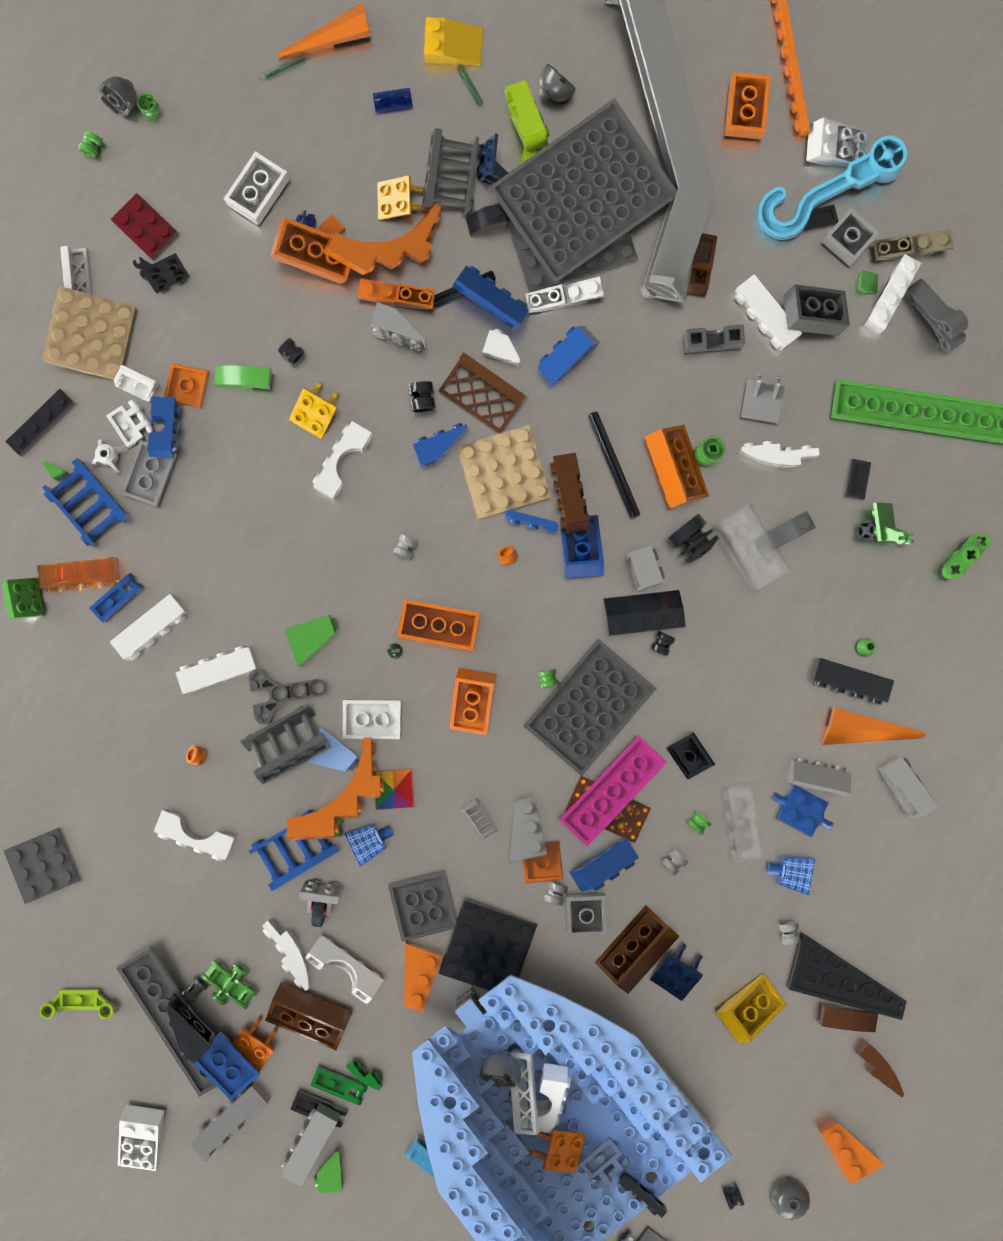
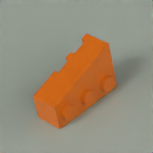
(420, 971)
(850, 1153)

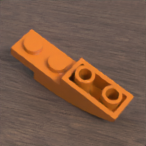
(396, 295)

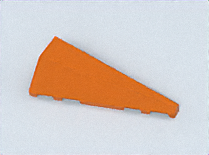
(344, 28)
(856, 728)

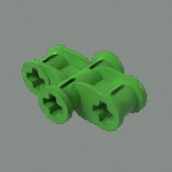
(968, 554)
(235, 988)

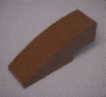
(702, 265)
(848, 1018)
(879, 1067)

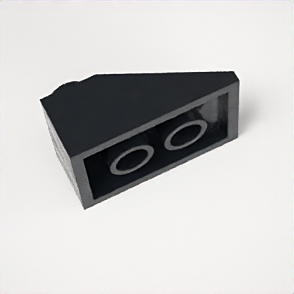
(190, 1031)

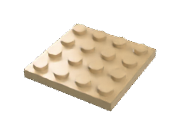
(88, 333)
(503, 472)

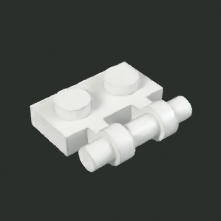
(125, 426)

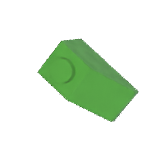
(330, 1174)

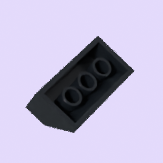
(644, 613)

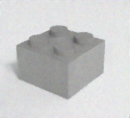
(850, 237)
(645, 568)
(586, 915)

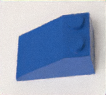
(583, 551)

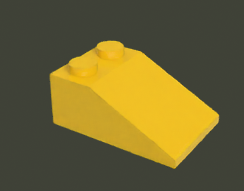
(452, 42)
(751, 1009)

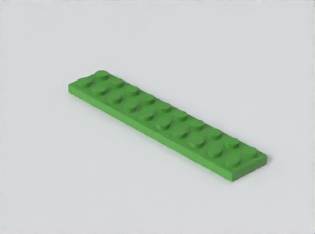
(918, 411)

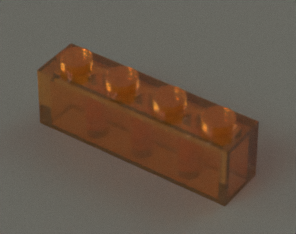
(78, 573)

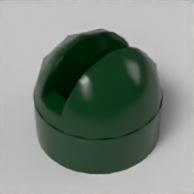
(397, 654)

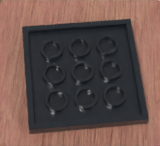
(486, 946)

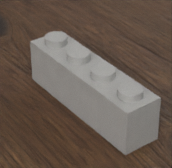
(310, 1144)

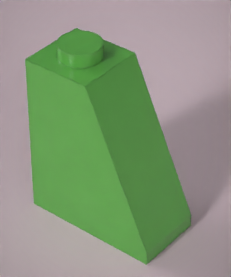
(310, 637)

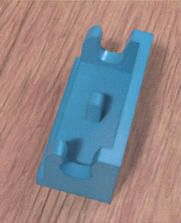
(419, 1154)

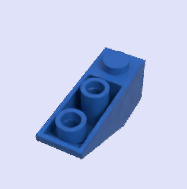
(436, 447)

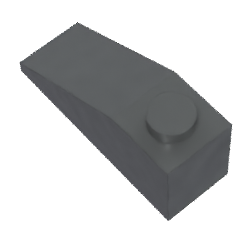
(792, 529)

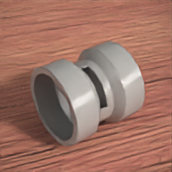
(405, 546)
(675, 862)
(553, 897)
(790, 932)

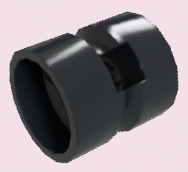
(421, 395)

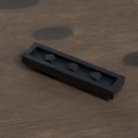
(40, 422)

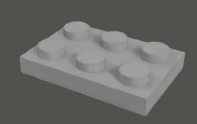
(147, 476)

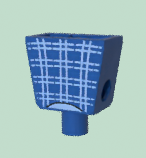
(368, 841)
(794, 872)

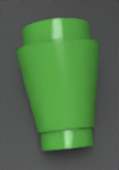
(862, 647)

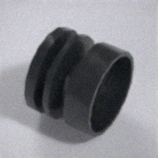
(693, 538)

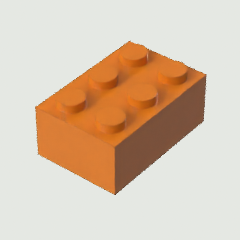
(747, 105)

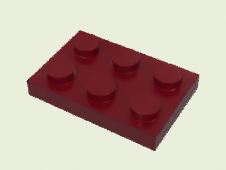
(144, 226)

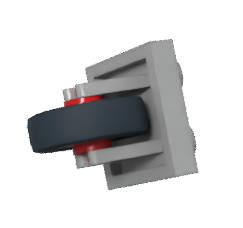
(323, 896)

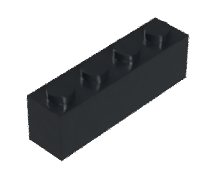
(852, 680)

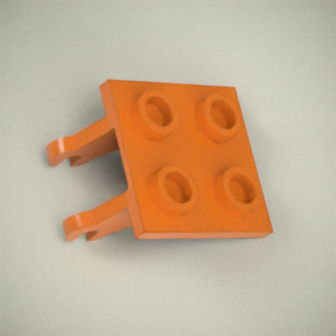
(253, 1048)
(563, 1150)

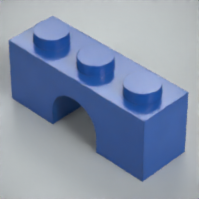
(162, 443)

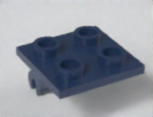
(488, 168)
(677, 976)

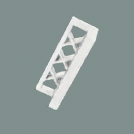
(69, 272)
(520, 1095)

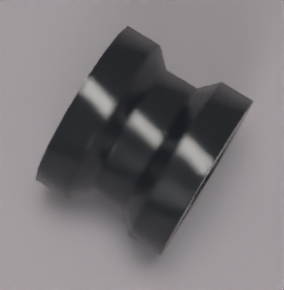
(864, 529)
(733, 1197)

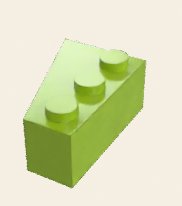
(526, 117)

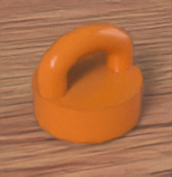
(507, 555)
(196, 755)

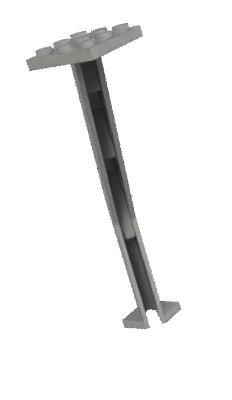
(678, 143)

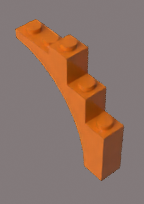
(361, 255)
(321, 822)

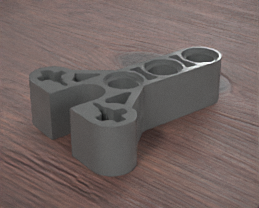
(944, 320)
(272, 686)

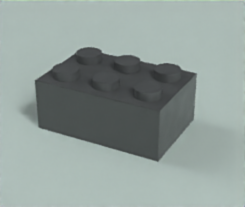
(816, 310)

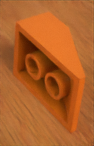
(472, 701)

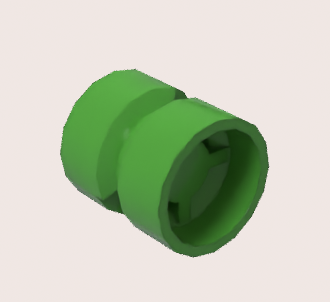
(709, 451)

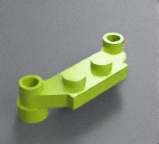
(78, 1000)

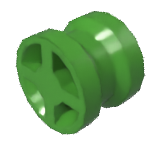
(548, 678)
(699, 823)

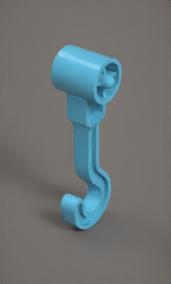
(880, 165)

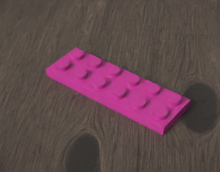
(612, 791)

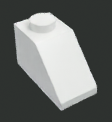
(500, 348)

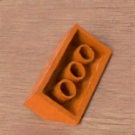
(676, 466)

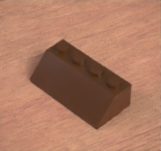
(637, 949)
(308, 1016)

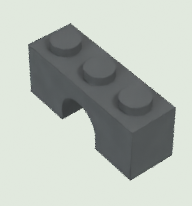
(711, 340)

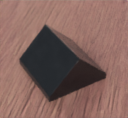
(690, 755)

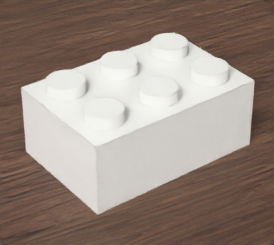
(257, 188)

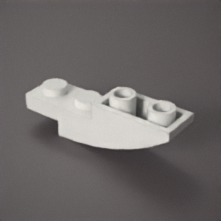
(565, 296)
(771, 454)
(294, 959)

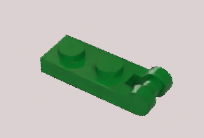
(338, 1085)

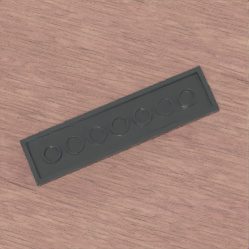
(152, 990)

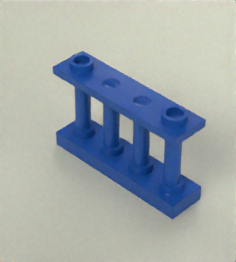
(104, 499)
(294, 868)

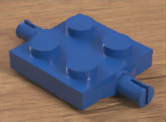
(802, 810)

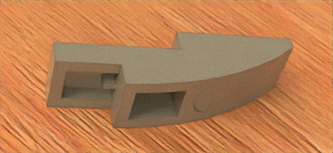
(914, 245)

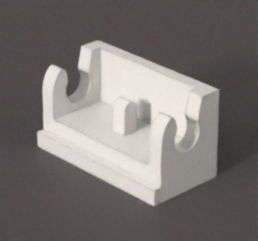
(135, 383)

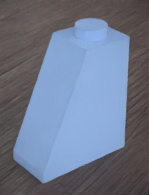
(337, 757)

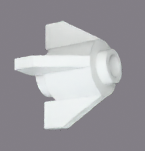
(110, 459)

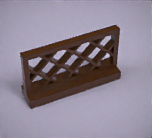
(492, 379)

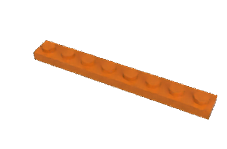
(791, 68)

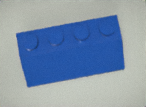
(490, 297)

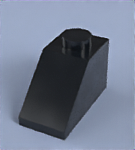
(486, 220)

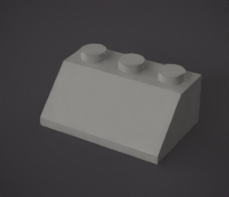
(819, 777)

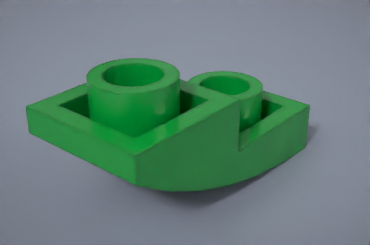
(370, 1078)

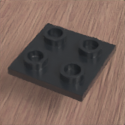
(162, 273)

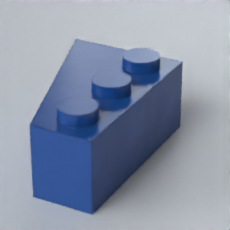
(567, 353)
(605, 866)

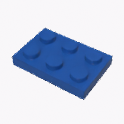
(227, 1066)

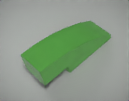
(243, 377)

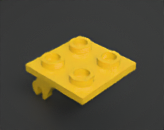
(395, 198)
(314, 412)

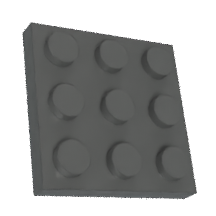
(41, 865)
(422, 906)

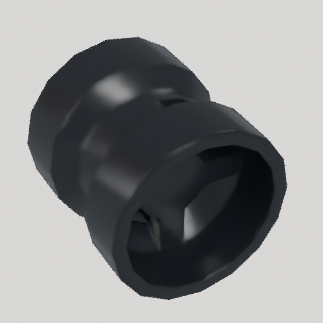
(291, 351)
(662, 643)

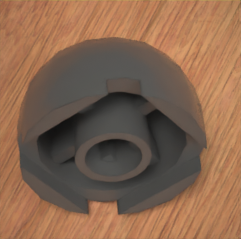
(555, 85)
(118, 95)
(501, 1069)
(790, 1198)

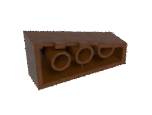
(570, 492)

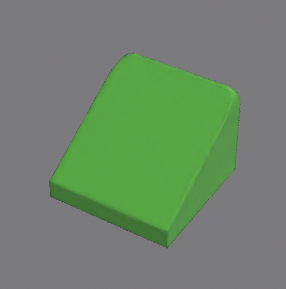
(867, 282)
(54, 471)

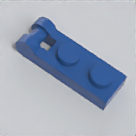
(532, 521)
(115, 598)

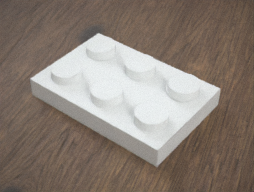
(371, 719)

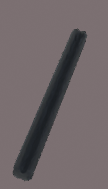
(614, 465)

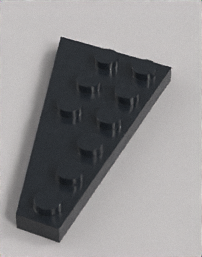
(831, 978)

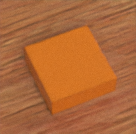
(331, 225)

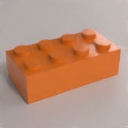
(303, 248)
(438, 625)

